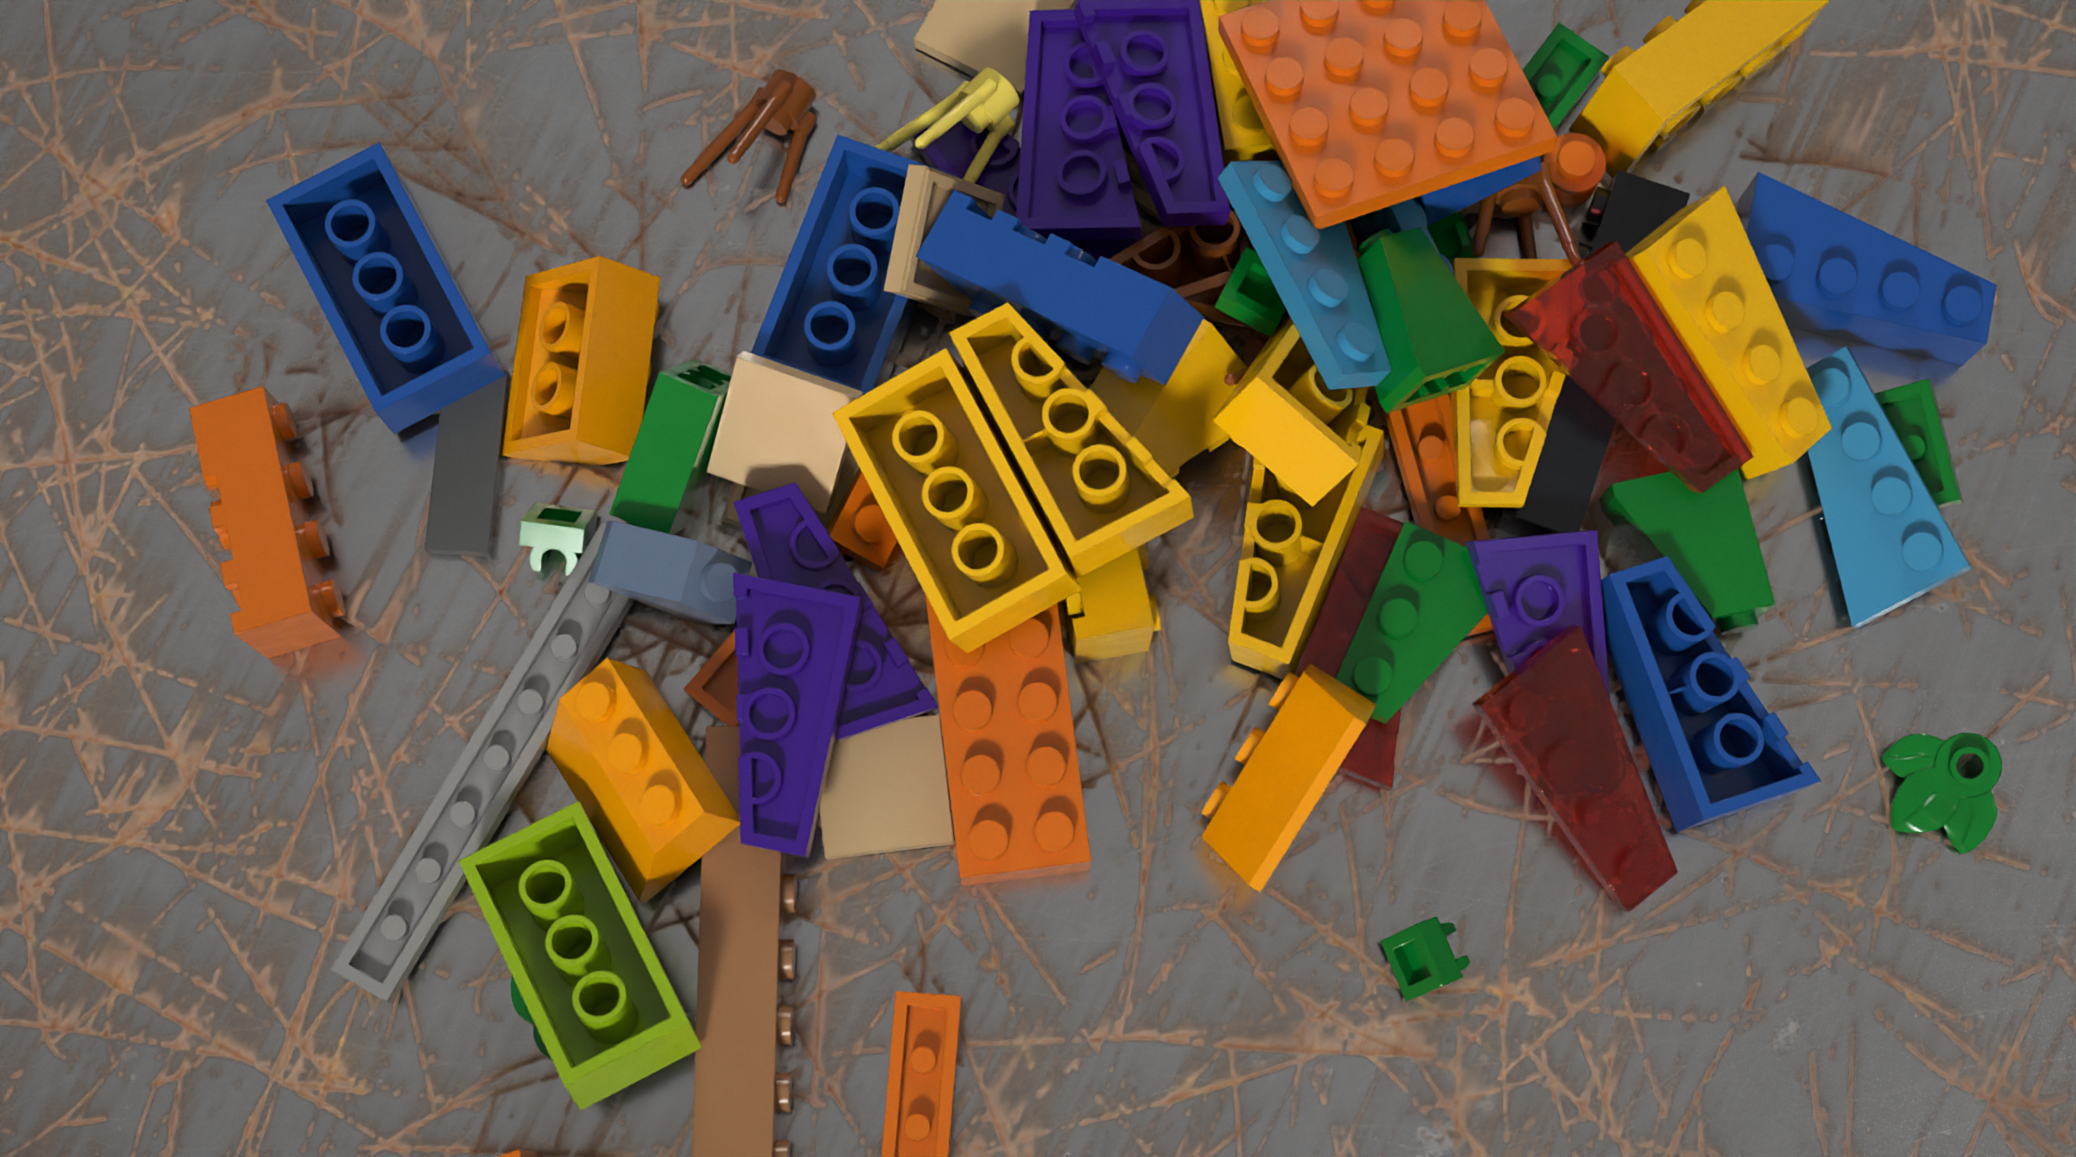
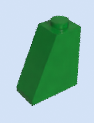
(1424, 320)
(673, 448)
(1703, 535)

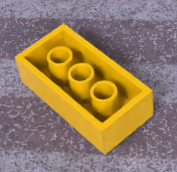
(956, 501)

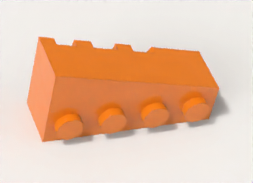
(266, 524)

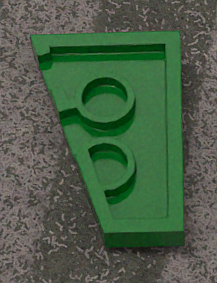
(1413, 619)

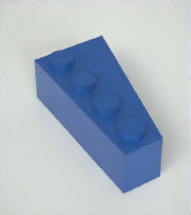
(1861, 281)
(1061, 291)
(1692, 702)

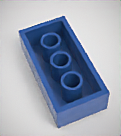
(385, 288)
(831, 297)

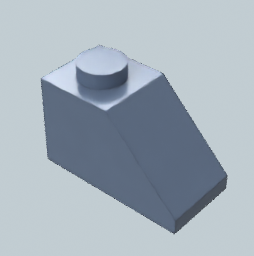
(669, 573)

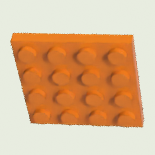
(1383, 97)

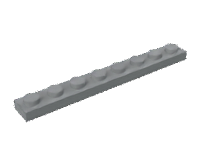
(482, 783)

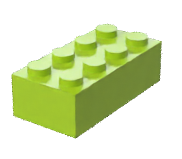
(579, 956)

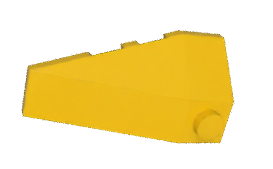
(1508, 407)

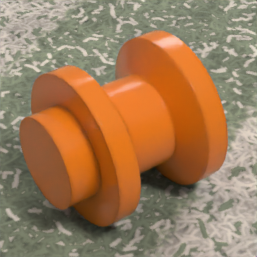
(1575, 168)

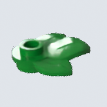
(1936, 792)

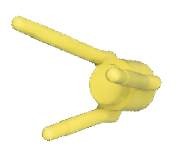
(978, 104)

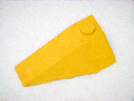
(1175, 417)

